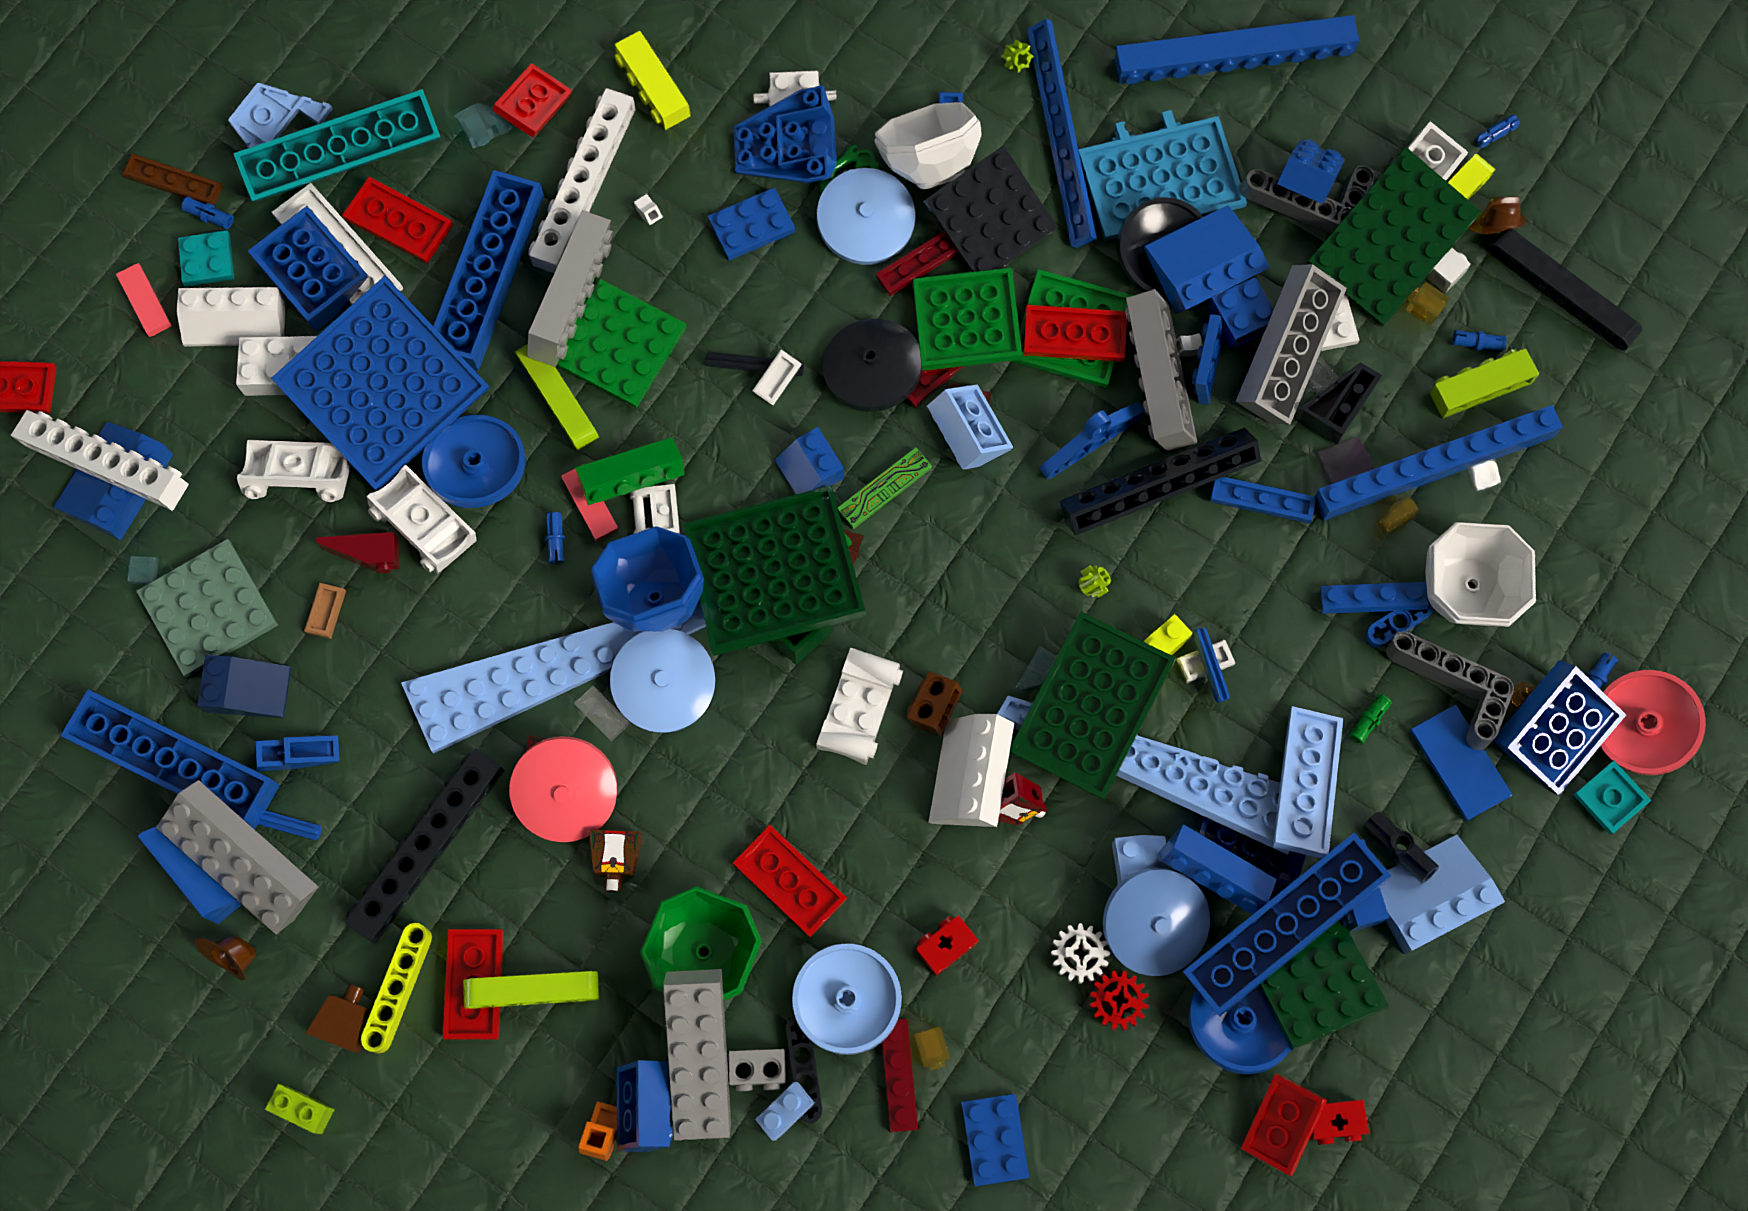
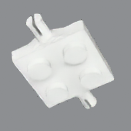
(787, 83)

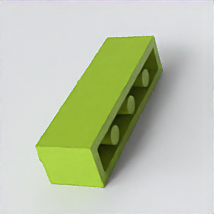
(1483, 383)

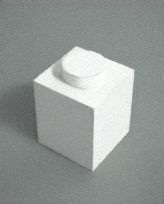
(1449, 270)

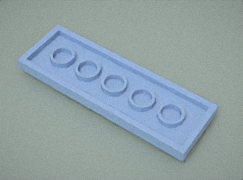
(1308, 783)

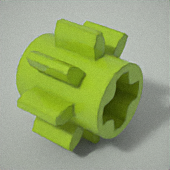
(1017, 56)
(1094, 581)

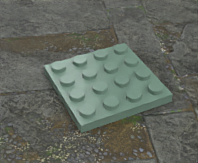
(207, 607)

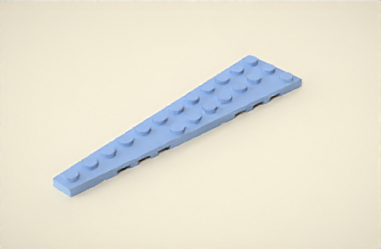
(491, 690)
(1193, 781)

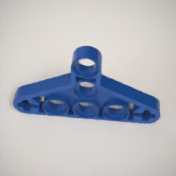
(1097, 431)

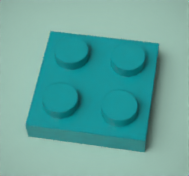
(206, 258)
(1612, 797)

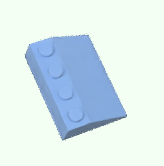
(1447, 900)

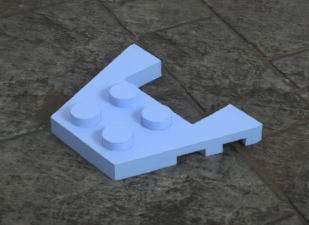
(269, 112)

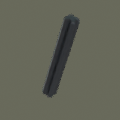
(742, 362)

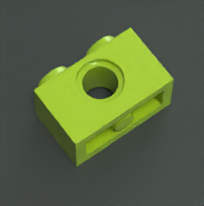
(299, 1109)

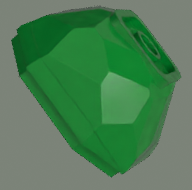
(698, 921)

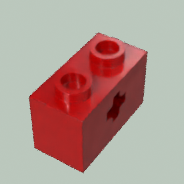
(961, 942)
(1353, 1122)

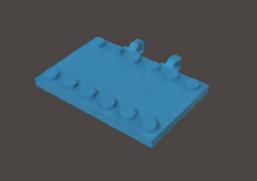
(1174, 162)

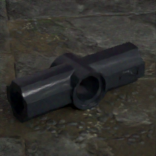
(1411, 858)

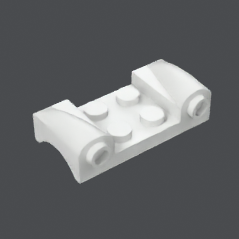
(294, 466)
(422, 520)
(859, 706)

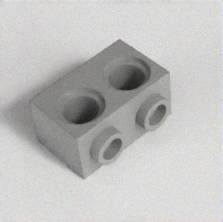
(757, 1060)

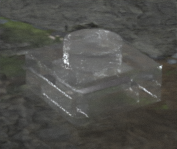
(1484, 474)

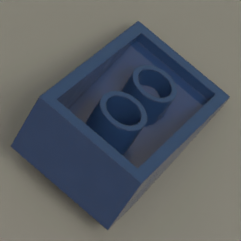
(243, 687)

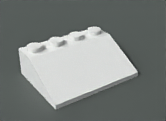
(972, 771)

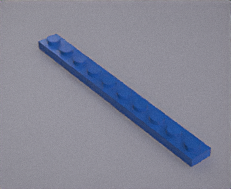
(1061, 134)

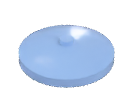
(865, 216)
(662, 680)
(846, 999)

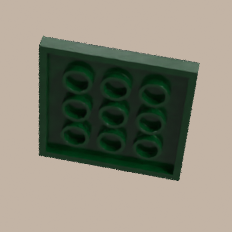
(1322, 989)

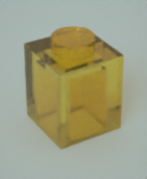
(1427, 303)
(932, 1048)

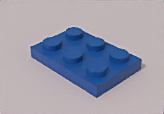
(751, 224)
(1208, 357)
(995, 1140)

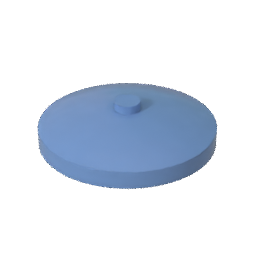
(1156, 921)

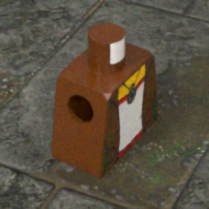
(615, 855)

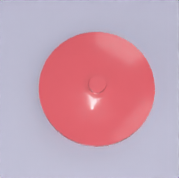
(1660, 724)
(563, 789)

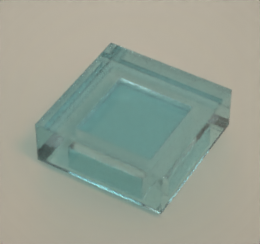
(142, 569)

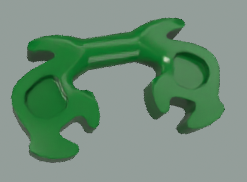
(861, 158)

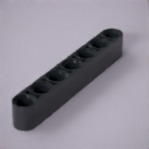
(1565, 289)

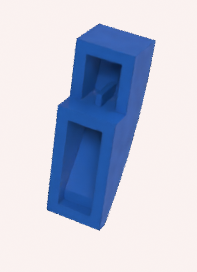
(296, 752)

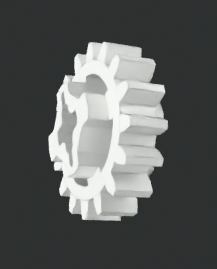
(1068, 953)

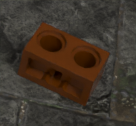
(940, 705)

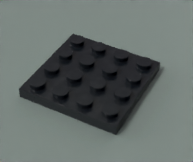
(990, 213)

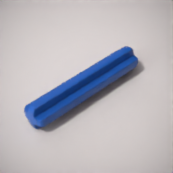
(1211, 665)
(290, 825)

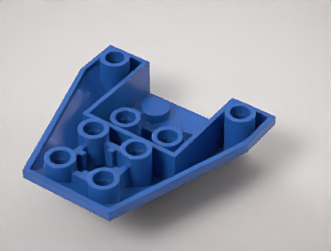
(789, 139)

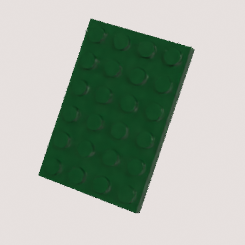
(1395, 236)
(1092, 705)

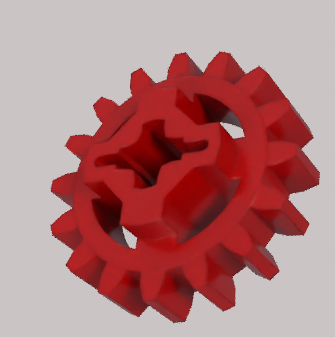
(1130, 1003)

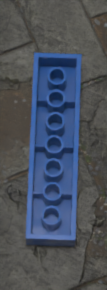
(488, 265)
(166, 756)
(1287, 924)

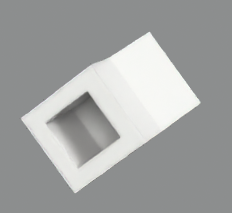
(647, 209)
(1189, 345)

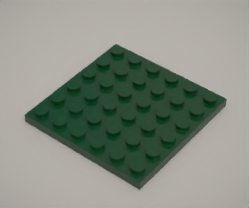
(774, 570)

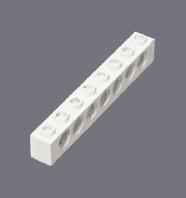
(610, 104)
(101, 460)

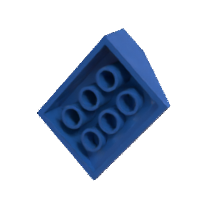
(1205, 258)
(309, 267)
(102, 503)
(1559, 726)

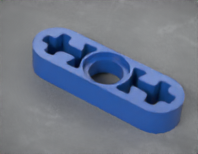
(1388, 636)

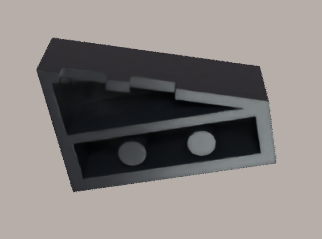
(1340, 403)

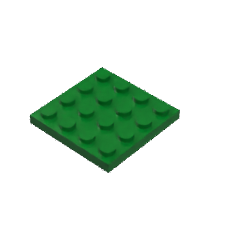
(1061, 291)
(967, 319)
(620, 343)

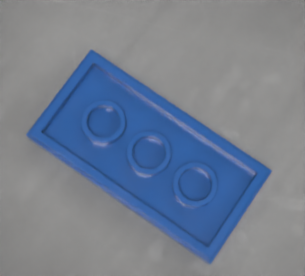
(1463, 771)

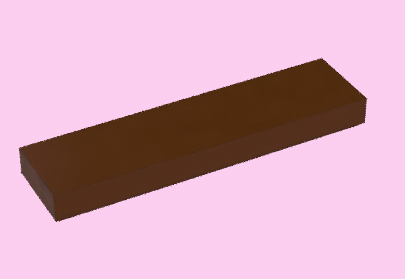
(172, 180)

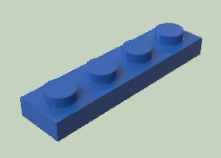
(1263, 499)
(1374, 597)

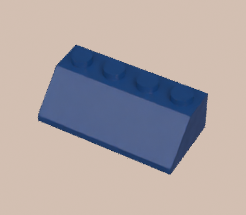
(1218, 869)
(199, 887)

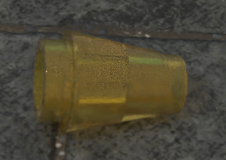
(1400, 513)

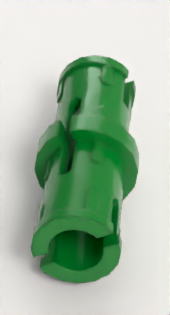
(1370, 719)

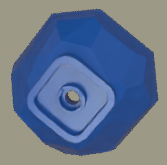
(644, 569)

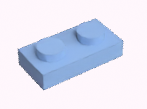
(785, 1111)

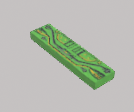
(884, 488)

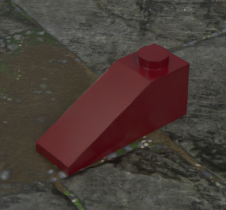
(371, 551)

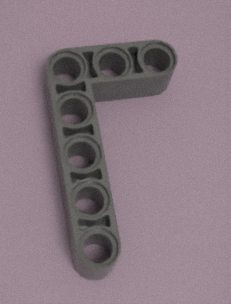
(1309, 211)
(1459, 681)

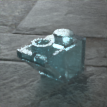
(481, 124)

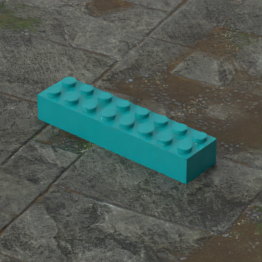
(337, 146)

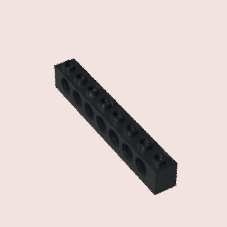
(1160, 481)
(424, 860)

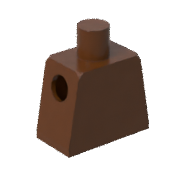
(341, 1020)

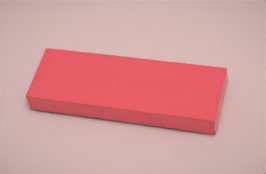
(144, 300)
(595, 515)

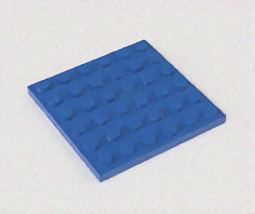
(380, 383)

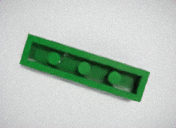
(630, 471)

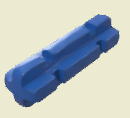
(1497, 131)

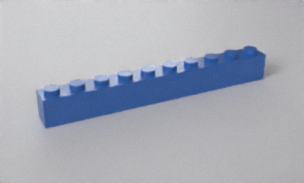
(1236, 49)
(1437, 462)

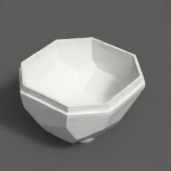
(930, 143)
(1491, 559)

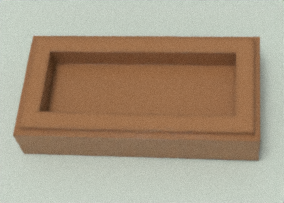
(325, 610)

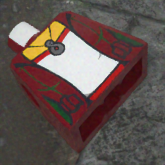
(1020, 800)

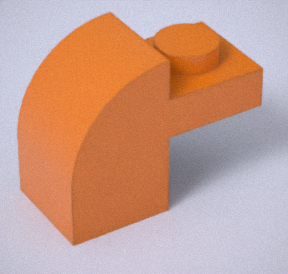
(600, 1132)

